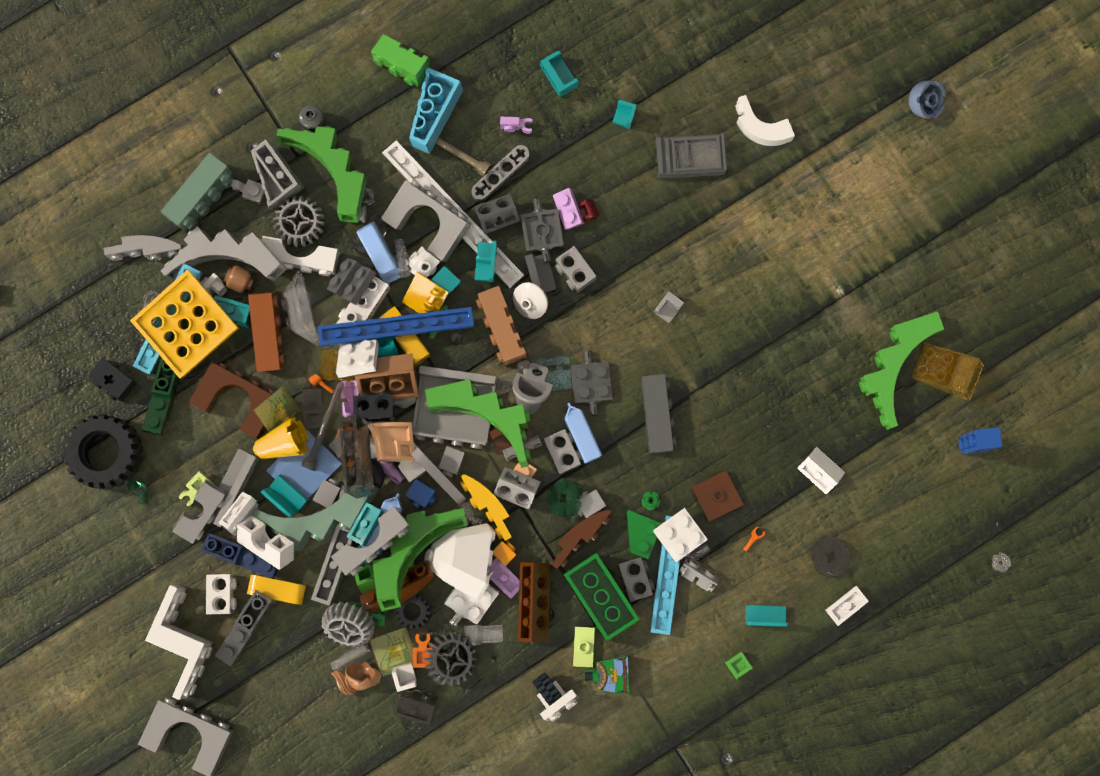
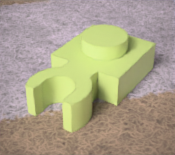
(193, 485)

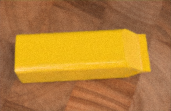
(410, 343)

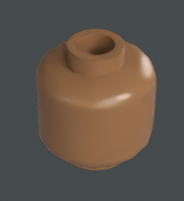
(238, 279)

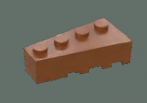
(266, 331)

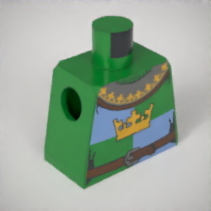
(610, 675)

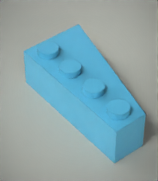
(435, 106)

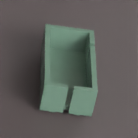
(198, 193)

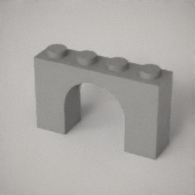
(452, 224)
(214, 735)

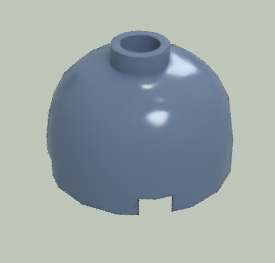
(927, 99)

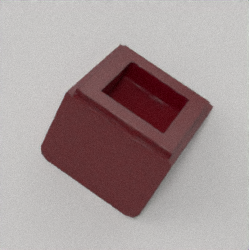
(588, 210)

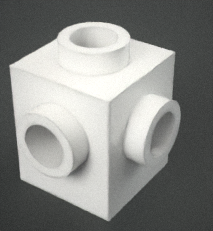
(423, 262)

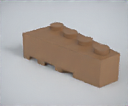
(502, 326)

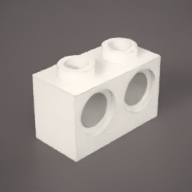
(214, 594)

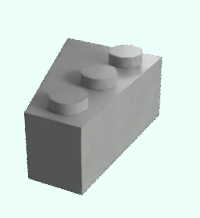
(275, 174)

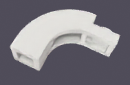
(761, 132)

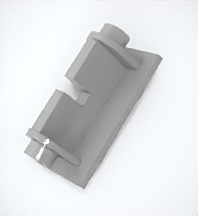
(707, 578)

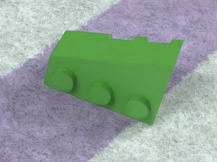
(400, 60)

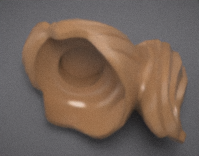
(357, 678)

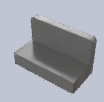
(540, 272)

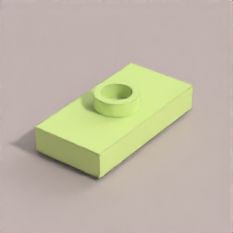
(583, 647)

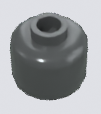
(311, 117)

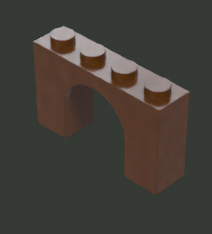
(218, 380)

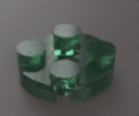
(556, 498)

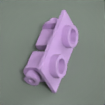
(348, 392)

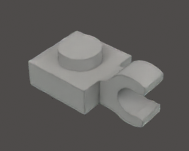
(251, 190)

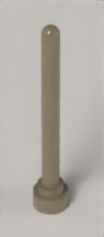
(482, 167)

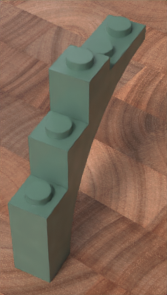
(320, 524)

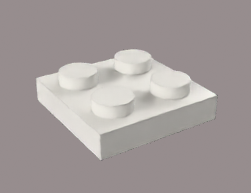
(357, 358)
(680, 535)

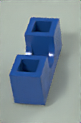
(980, 441)

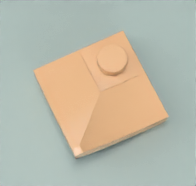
(393, 441)

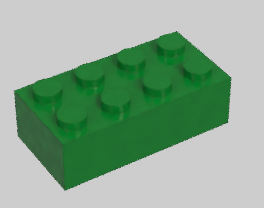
(601, 597)

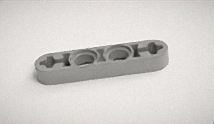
(498, 171)
(438, 476)

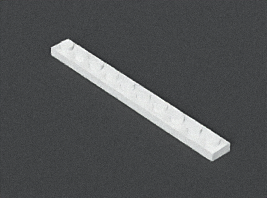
(413, 171)

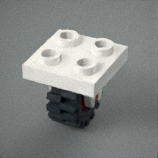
(553, 697)

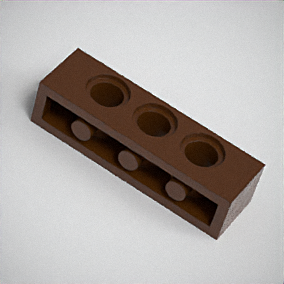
(534, 602)

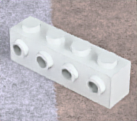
(367, 303)

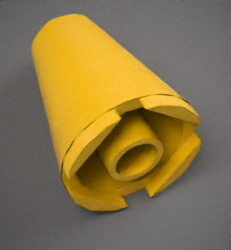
(283, 441)

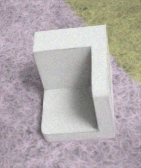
(404, 677)

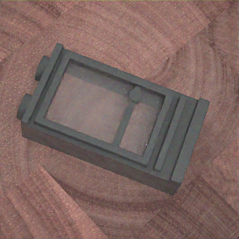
(691, 156)

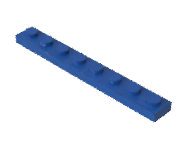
(395, 326)

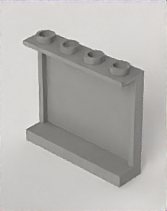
(450, 426)

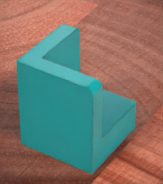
(624, 114)
(446, 280)

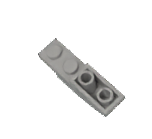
(151, 247)

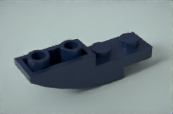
(237, 555)

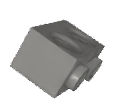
(579, 267)
(558, 453)
(516, 488)

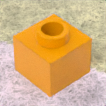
(504, 552)

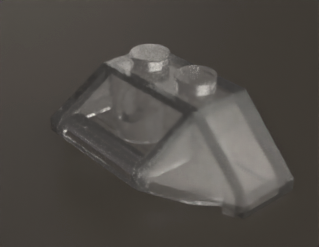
(299, 309)

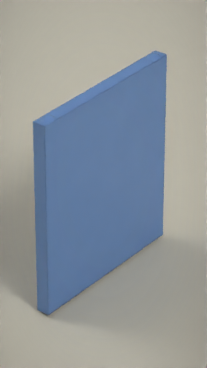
(303, 478)

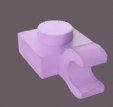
(511, 124)

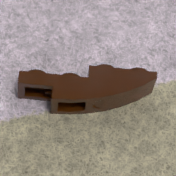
(584, 530)
(414, 581)

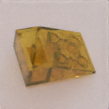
(948, 370)

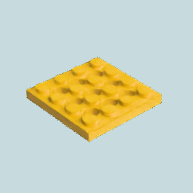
(159, 308)

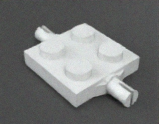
(469, 607)

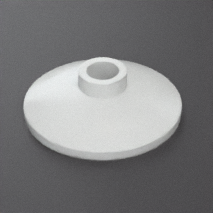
(534, 296)

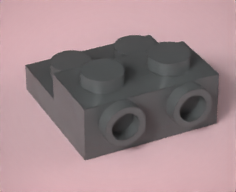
(351, 281)

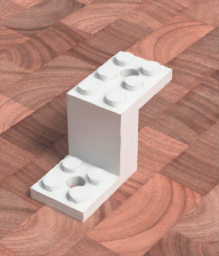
(179, 641)

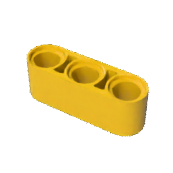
(277, 589)

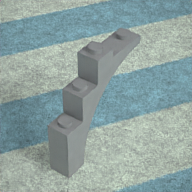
(225, 246)

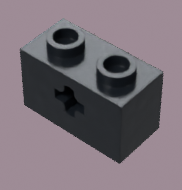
(122, 383)

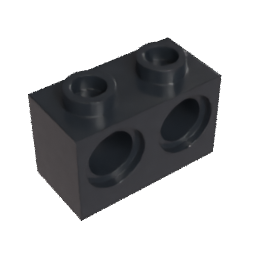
(373, 413)

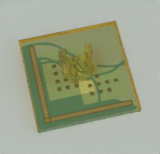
(276, 409)
(392, 650)

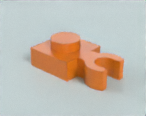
(419, 652)

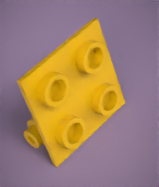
(424, 295)

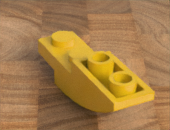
(483, 499)

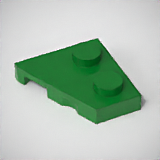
(641, 534)

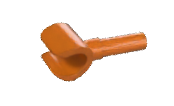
(316, 379)
(754, 537)

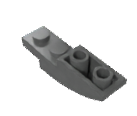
(244, 628)

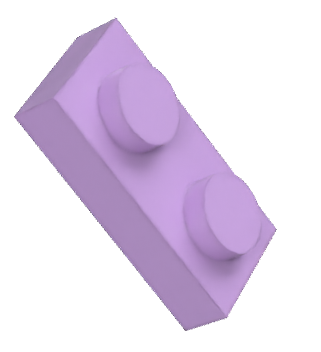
(568, 209)
(504, 578)

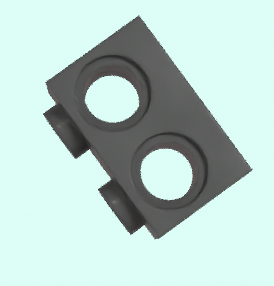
(497, 213)
(631, 580)

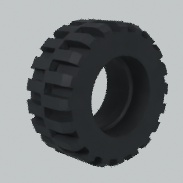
(79, 445)

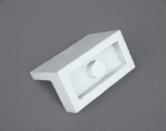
(821, 470)
(239, 511)

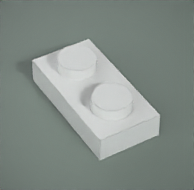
(846, 605)

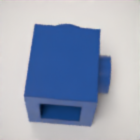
(421, 495)

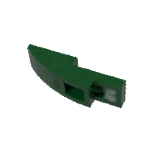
(162, 399)

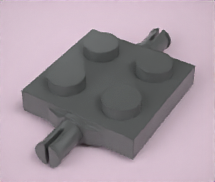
(542, 230)
(591, 382)

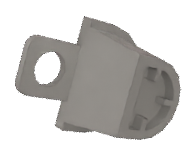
(531, 389)

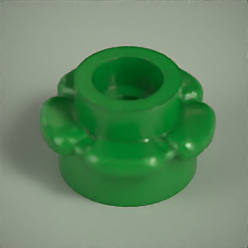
(651, 495)

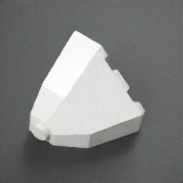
(463, 558)

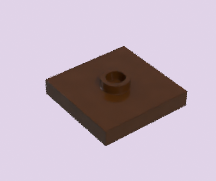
(717, 496)

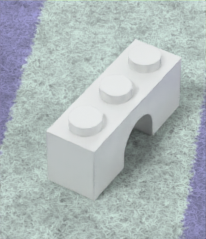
(253, 536)

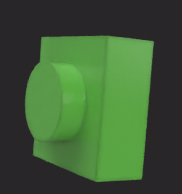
(738, 665)

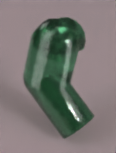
(140, 489)

